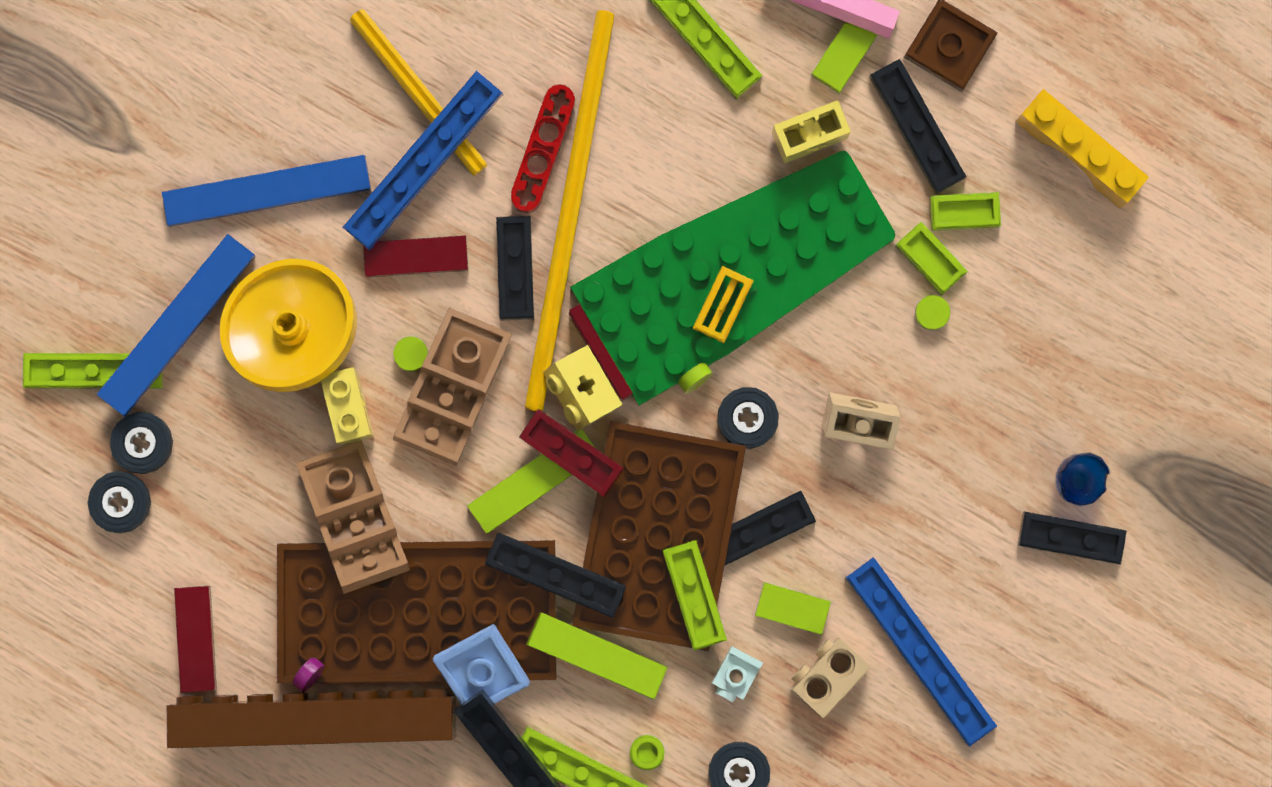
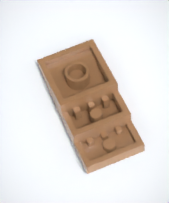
(452, 386)
(352, 516)

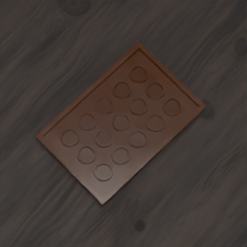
(666, 496)

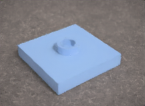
(480, 664)

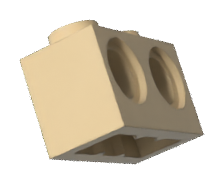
(836, 684)

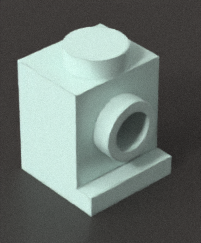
(736, 660)

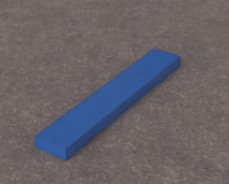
(423, 160)
(266, 190)
(176, 325)
(921, 651)

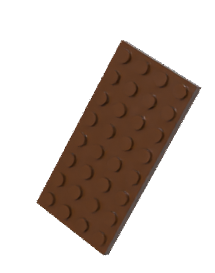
(404, 620)

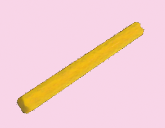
(411, 83)

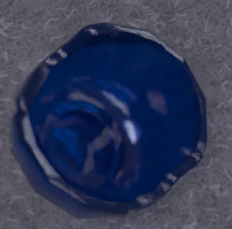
(1082, 478)

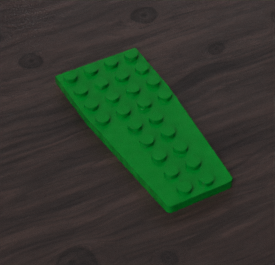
(782, 236)

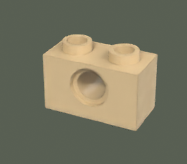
(861, 421)

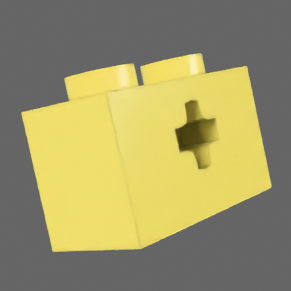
(811, 131)
(597, 393)
(347, 406)

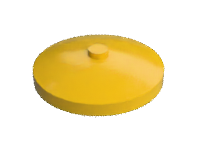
(288, 325)

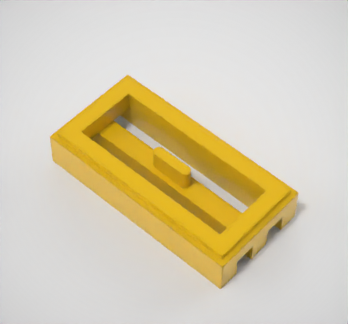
(710, 331)

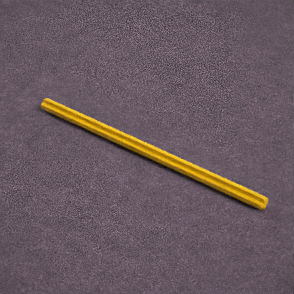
(569, 209)

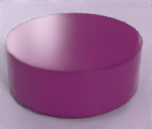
(308, 674)

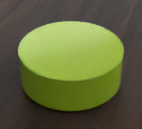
(932, 312)
(410, 353)
(695, 378)
(647, 752)

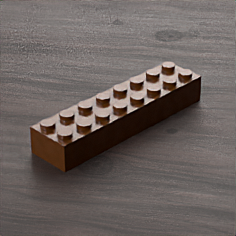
(311, 721)

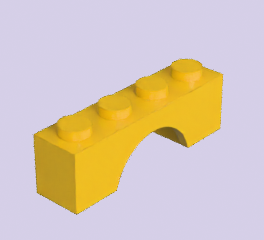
(1102, 163)

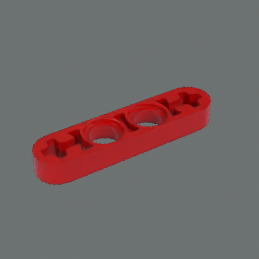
(547, 150)

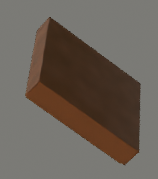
(950, 45)

